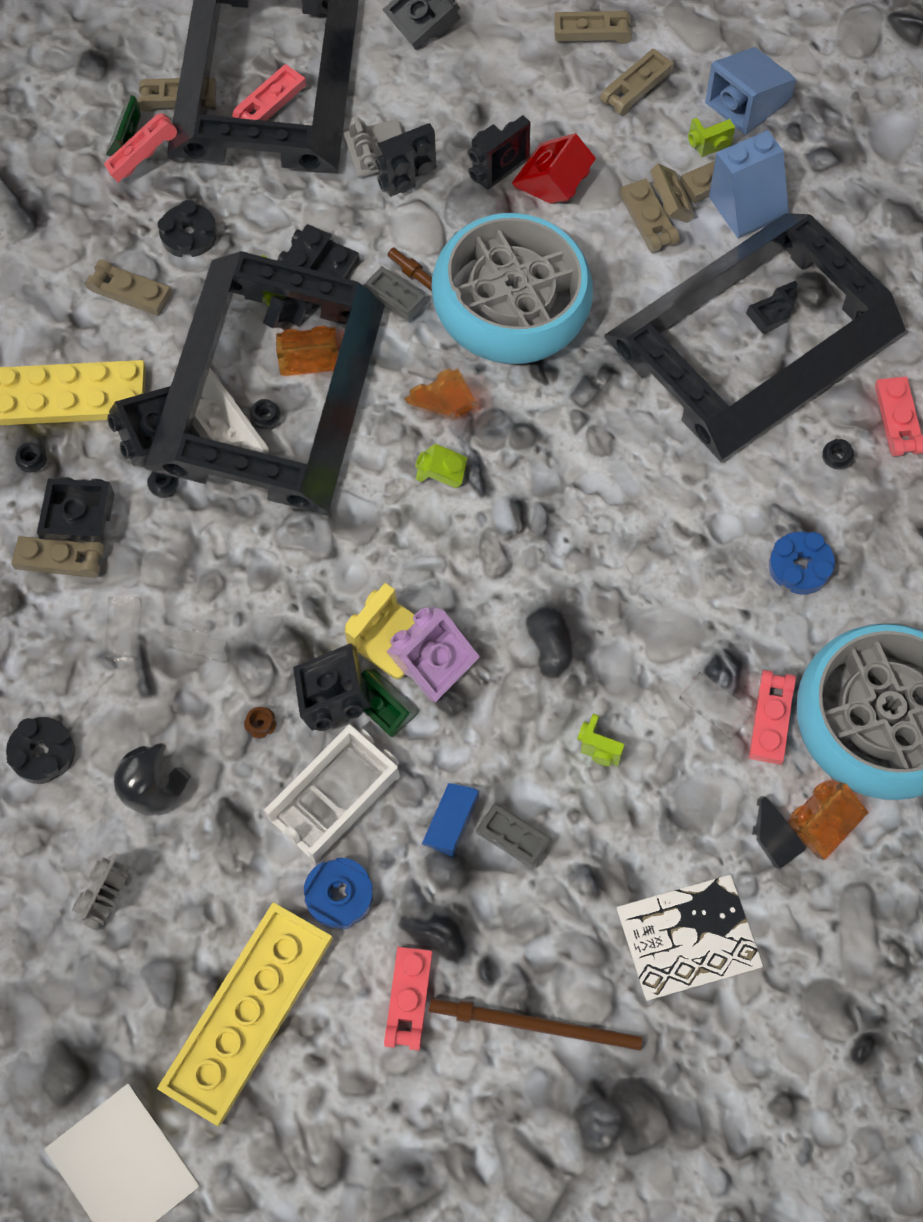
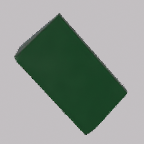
(125, 126)
(388, 706)

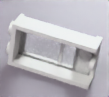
(333, 792)

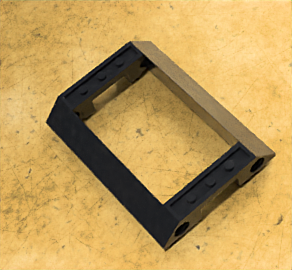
(301, 146)
(705, 413)
(287, 481)

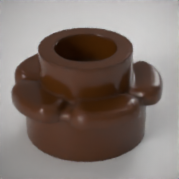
(260, 714)

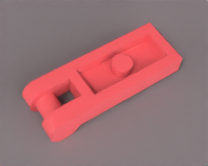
(271, 95)
(140, 146)
(899, 415)
(771, 718)
(408, 997)

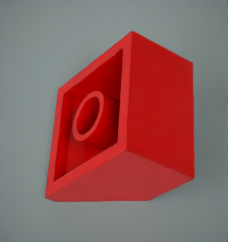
(555, 169)

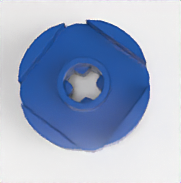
(792, 576)
(339, 913)

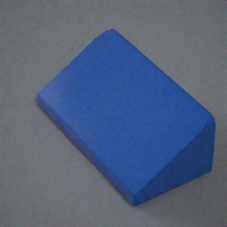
(451, 818)

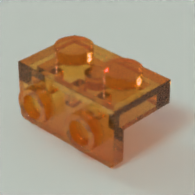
(306, 350)
(827, 817)

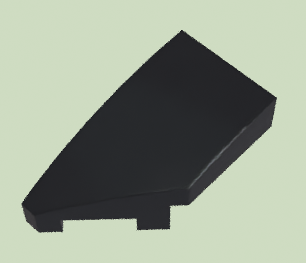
(286, 310)
(775, 310)
(776, 835)

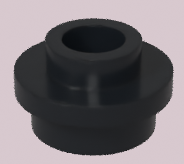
(262, 407)
(840, 447)
(27, 451)
(162, 490)

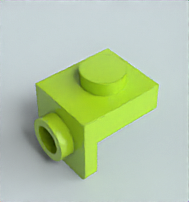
(711, 138)
(441, 465)
(600, 748)

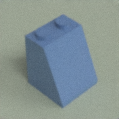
(748, 88)
(750, 184)

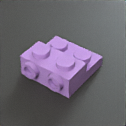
(432, 652)

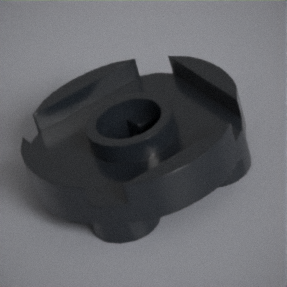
(184, 216)
(29, 735)

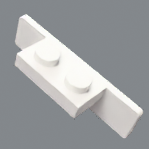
(223, 420)

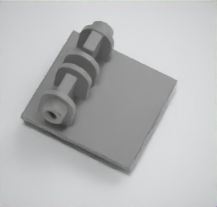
(363, 142)
(101, 873)

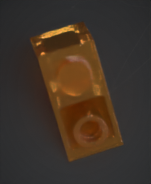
(445, 397)

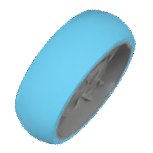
(517, 270)
(828, 731)

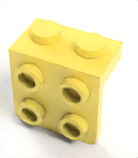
(376, 625)

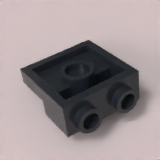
(422, 18)
(499, 152)
(405, 158)
(317, 251)
(137, 423)
(75, 509)
(331, 688)

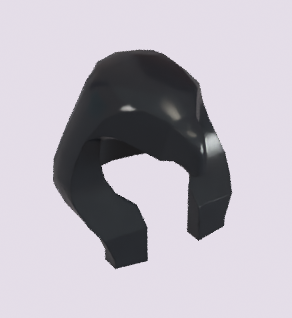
(139, 781)

